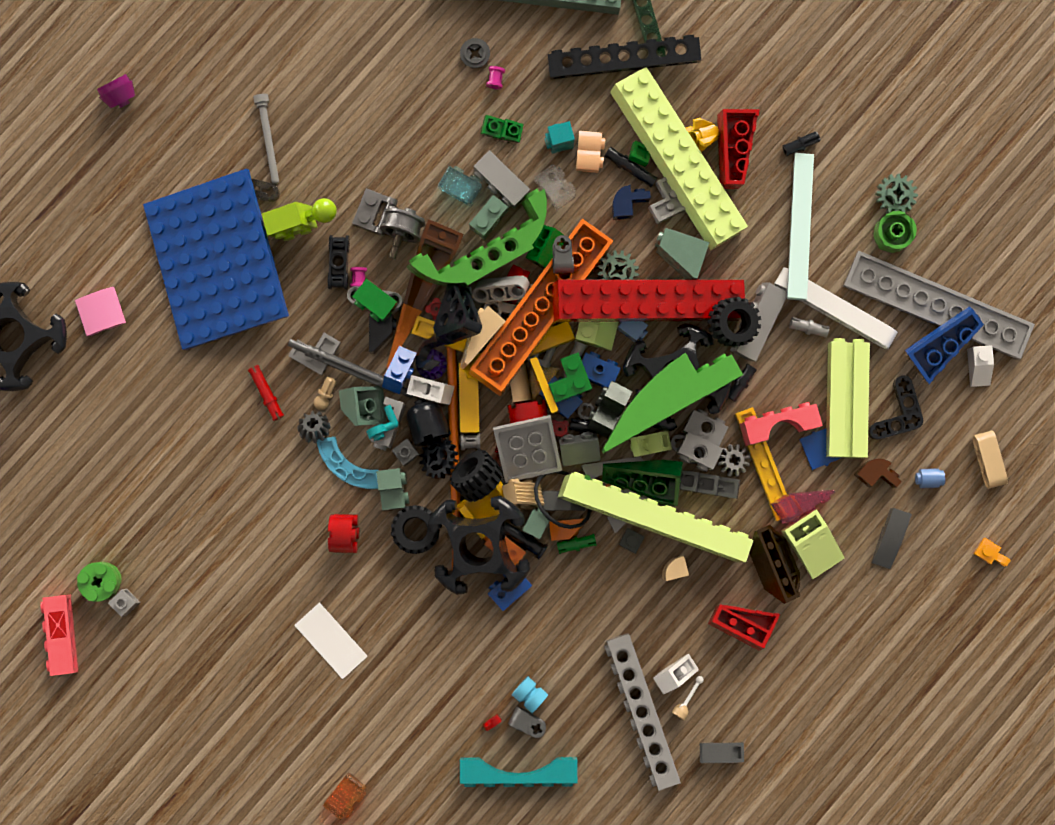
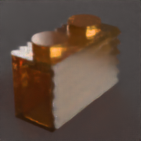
(344, 796)

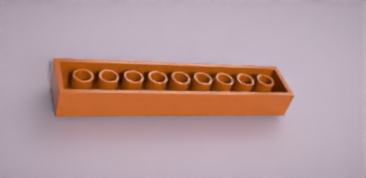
(535, 313)

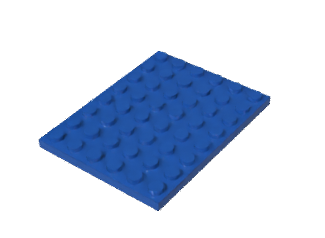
(215, 259)

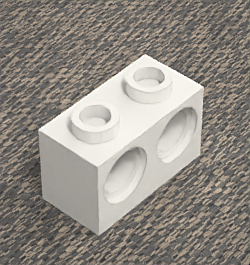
(430, 389)

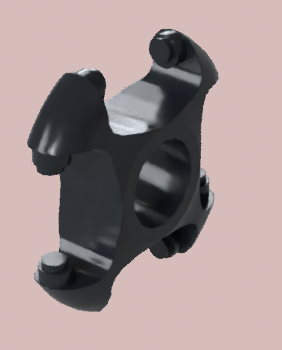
(33, 338)
(653, 366)
(467, 563)

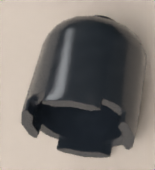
(427, 422)

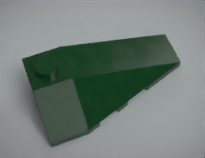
(651, 478)

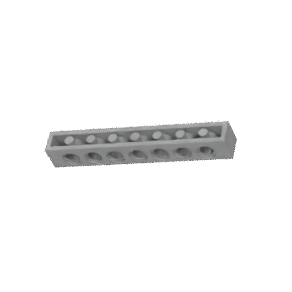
(669, 776)

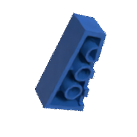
(944, 343)

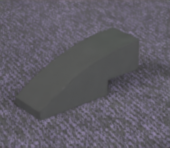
(891, 537)

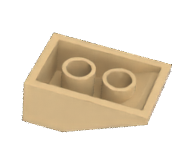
(490, 325)

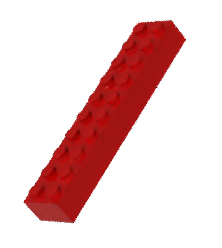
(641, 299)

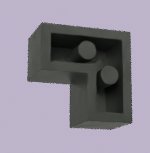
(610, 406)

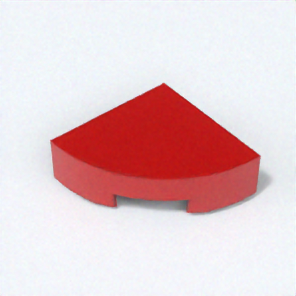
(492, 722)

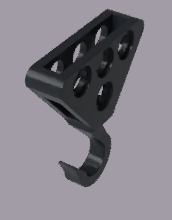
(458, 327)

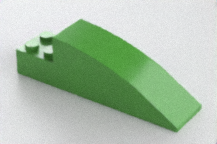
(671, 392)

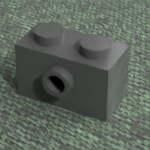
(579, 448)

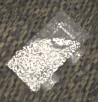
(555, 186)

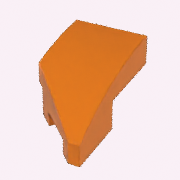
(561, 533)

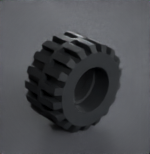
(748, 317)
(476, 475)
(399, 536)

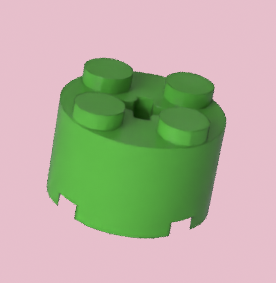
(900, 223)
(88, 579)

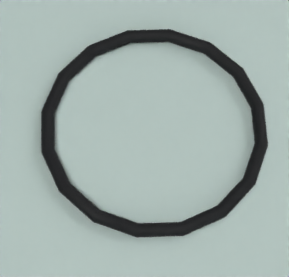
(547, 515)

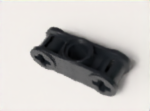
(338, 249)

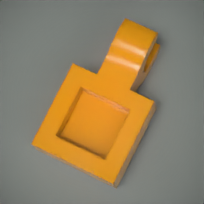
(990, 552)

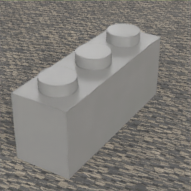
(501, 180)

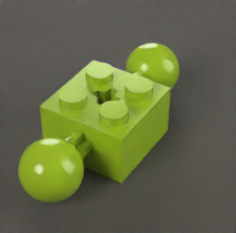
(297, 218)

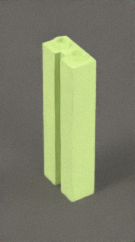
(847, 398)

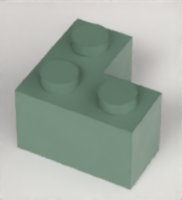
(391, 489)

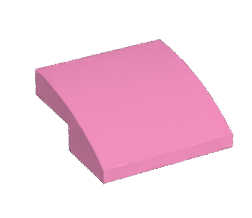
(100, 311)

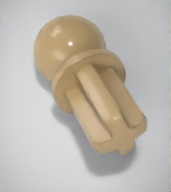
(321, 402)

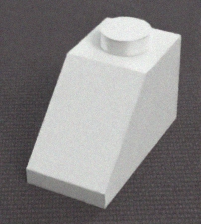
(980, 365)
(676, 674)

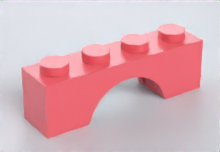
(802, 418)

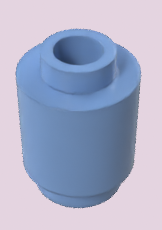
(930, 478)

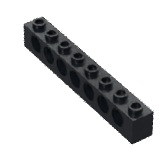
(689, 42)

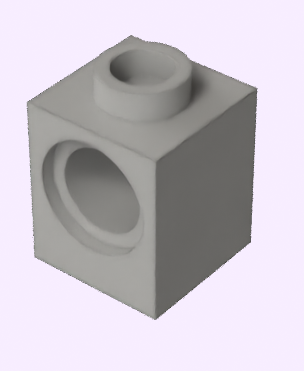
(123, 602)

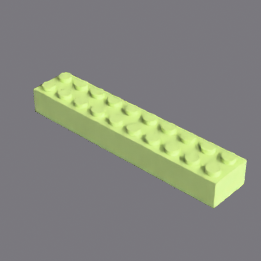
(678, 158)
(655, 518)

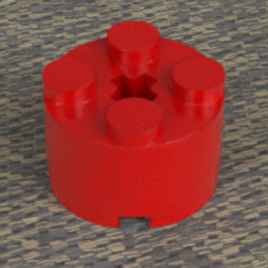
(527, 410)
(343, 533)

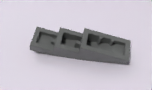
(710, 484)

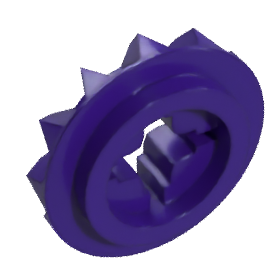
(437, 371)

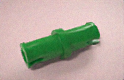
(576, 543)

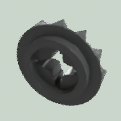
(474, 44)

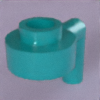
(377, 432)

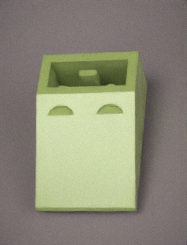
(813, 543)

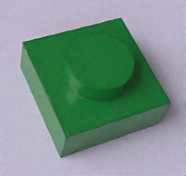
(639, 153)

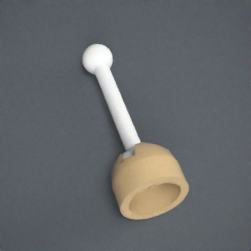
(681, 709)

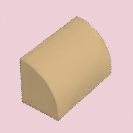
(520, 386)
(675, 569)

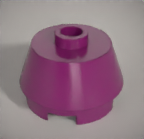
(117, 92)

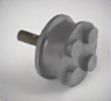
(402, 226)

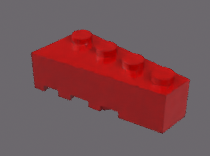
(734, 144)

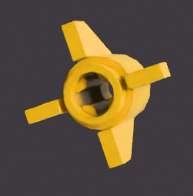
(703, 133)

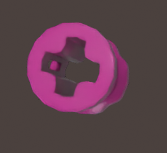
(495, 77)
(358, 276)

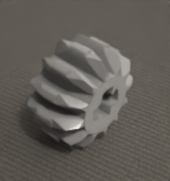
(736, 454)

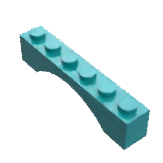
(476, 771)

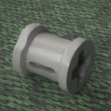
(470, 441)

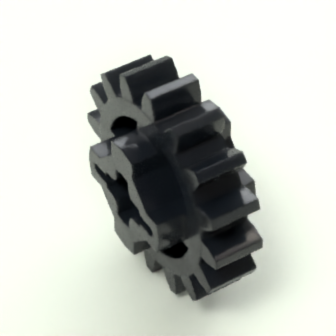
(438, 458)

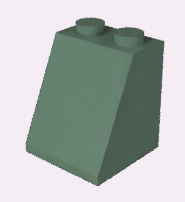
(682, 252)

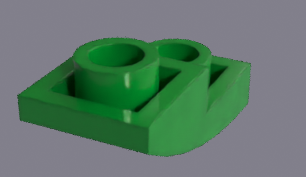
(502, 129)

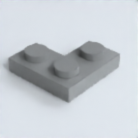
(668, 206)
(326, 344)

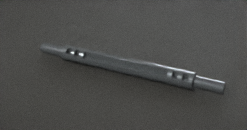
(342, 365)

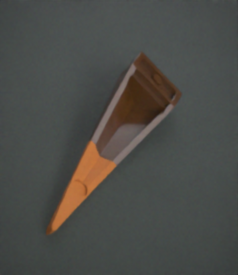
(441, 246)

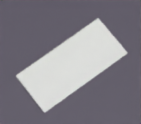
(331, 640)

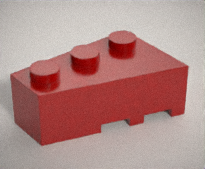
(745, 625)

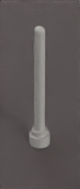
(262, 101)

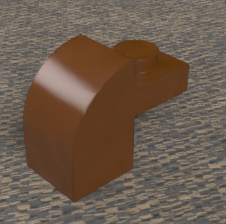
(876, 469)

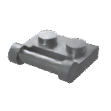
(369, 209)

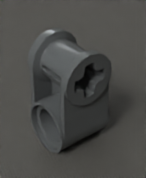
(562, 258)
(523, 721)

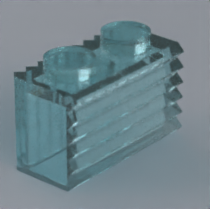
(460, 186)

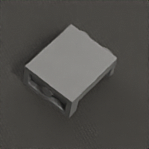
(398, 408)

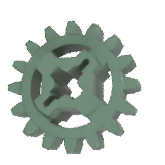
(898, 184)
(611, 260)

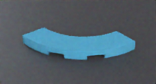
(343, 468)

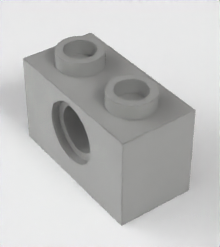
(717, 425)
(710, 452)

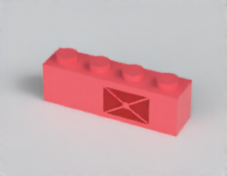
(59, 635)

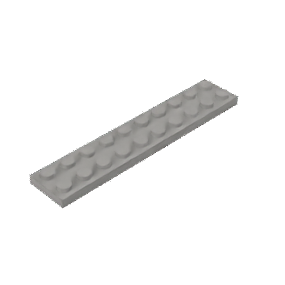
(935, 303)

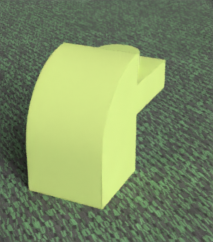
(650, 444)

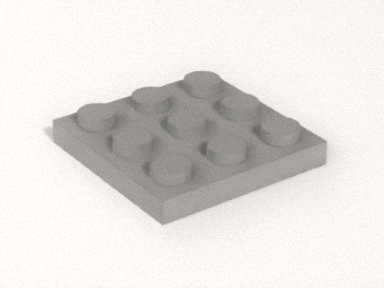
(527, 448)

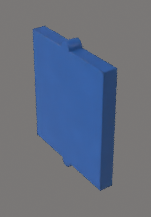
(815, 449)

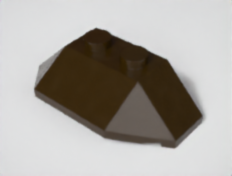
(775, 564)

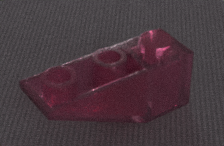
(795, 504)

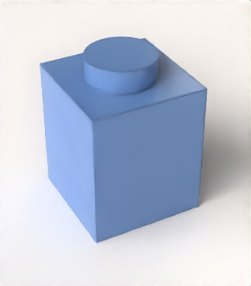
(633, 329)

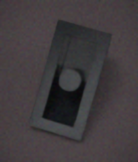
(380, 332)

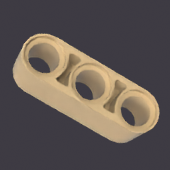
(990, 459)

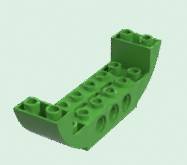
(518, 240)

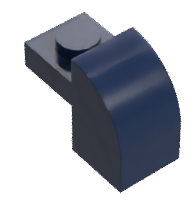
(624, 199)

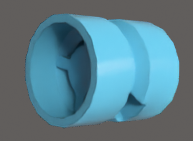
(529, 694)

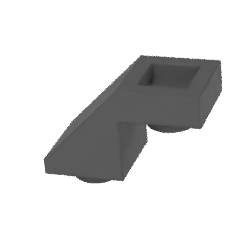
(553, 503)
(722, 752)

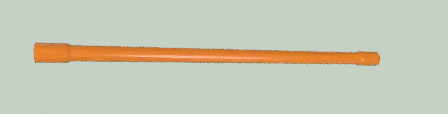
(453, 419)

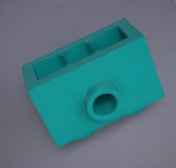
(559, 137)

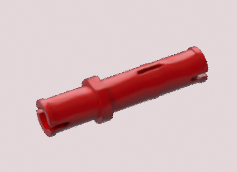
(269, 399)

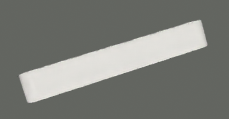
(844, 313)

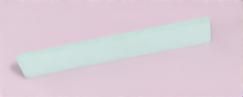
(800, 226)

